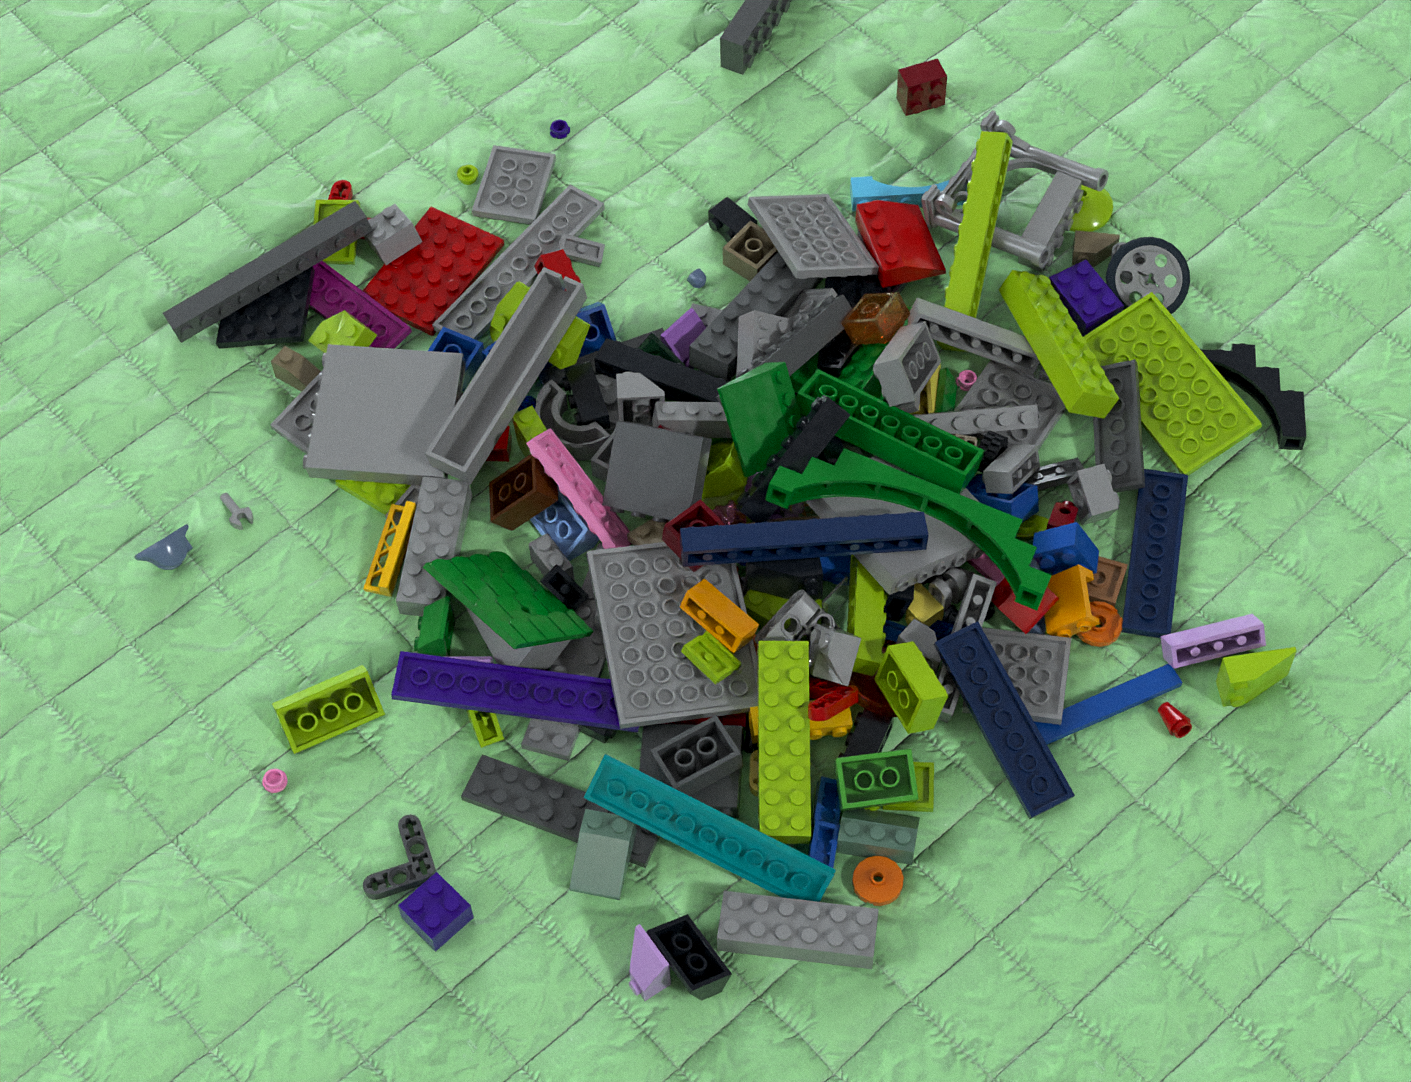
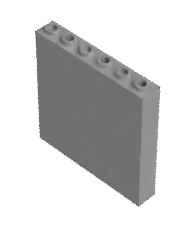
(381, 413)
(902, 569)

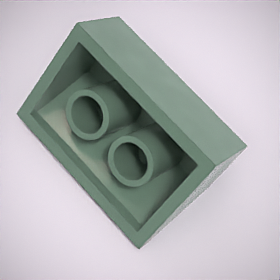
(878, 834)

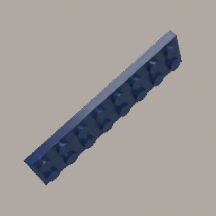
(1155, 554)
(1004, 720)

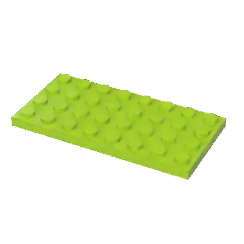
(1181, 392)

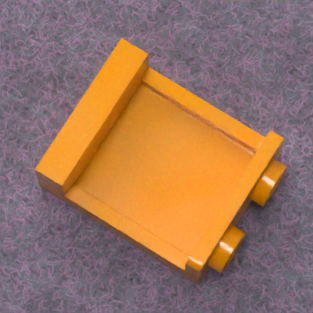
(1072, 610)

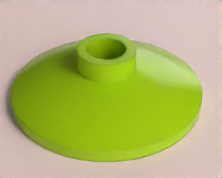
(1029, 527)

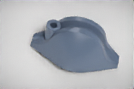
(169, 551)

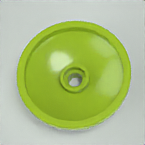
(1095, 211)

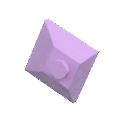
(648, 967)

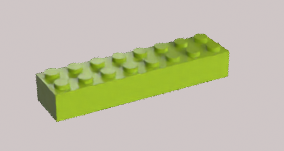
(1058, 344)
(784, 741)

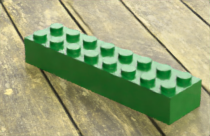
(896, 434)

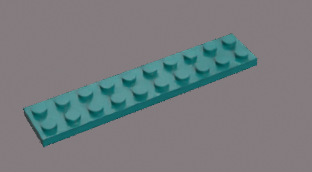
(707, 832)

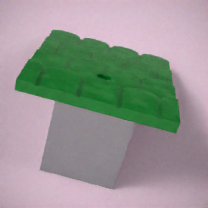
(510, 609)

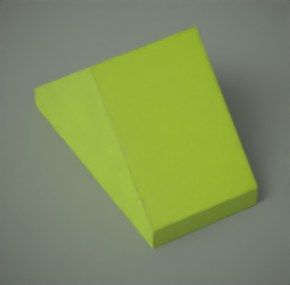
(485, 727)

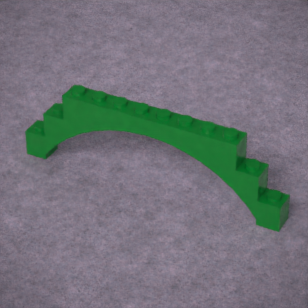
(866, 478)

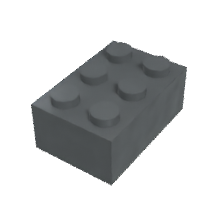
(697, 757)

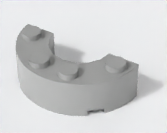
(579, 440)

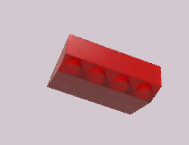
(898, 242)

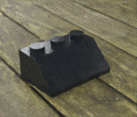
(691, 957)

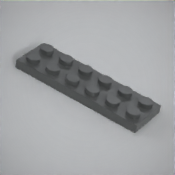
(1120, 432)

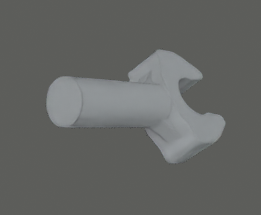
(237, 513)

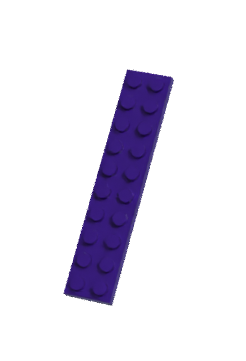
(506, 690)

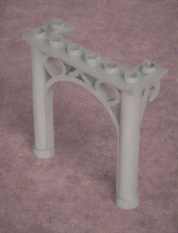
(941, 206)

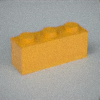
(719, 615)

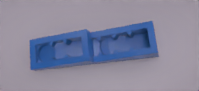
(825, 822)

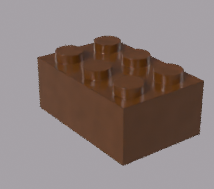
(521, 493)

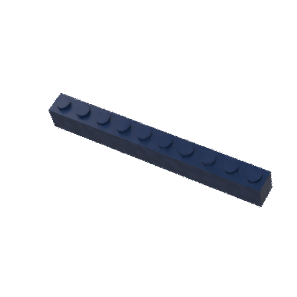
(803, 539)

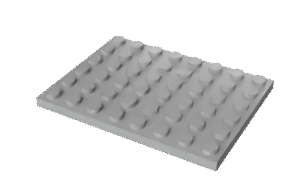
(645, 630)

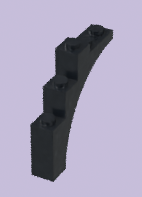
(1283, 408)

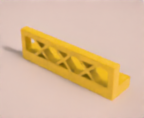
(396, 551)

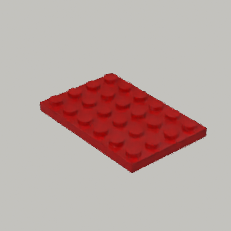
(436, 271)

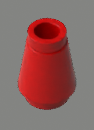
(1175, 721)

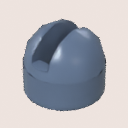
(697, 278)

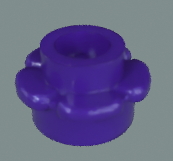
(559, 129)

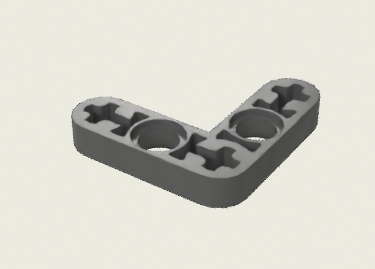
(410, 869)

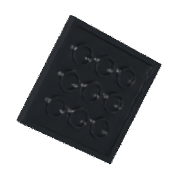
(272, 318)

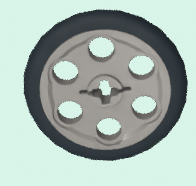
(1150, 248)

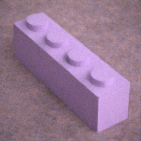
(1213, 641)

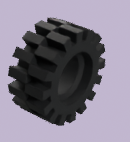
(994, 445)

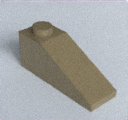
(293, 368)

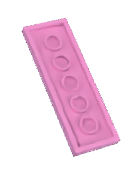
(579, 489)

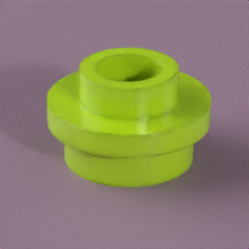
(467, 174)

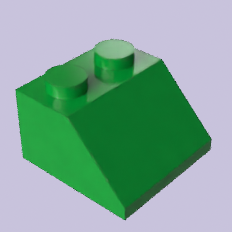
(436, 629)

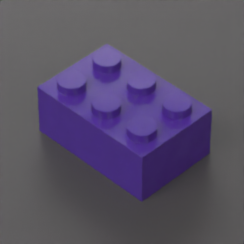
(1086, 296)

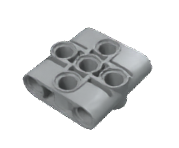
(804, 616)

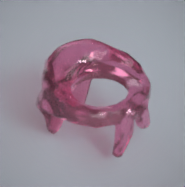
(730, 514)

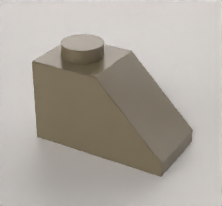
(1093, 247)

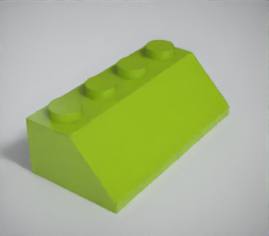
(569, 347)
(328, 709)

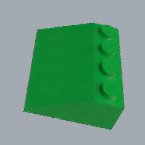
(760, 413)

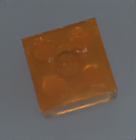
(876, 318)

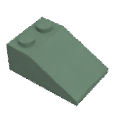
(602, 854)

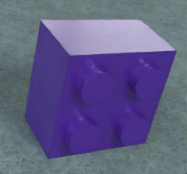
(436, 911)

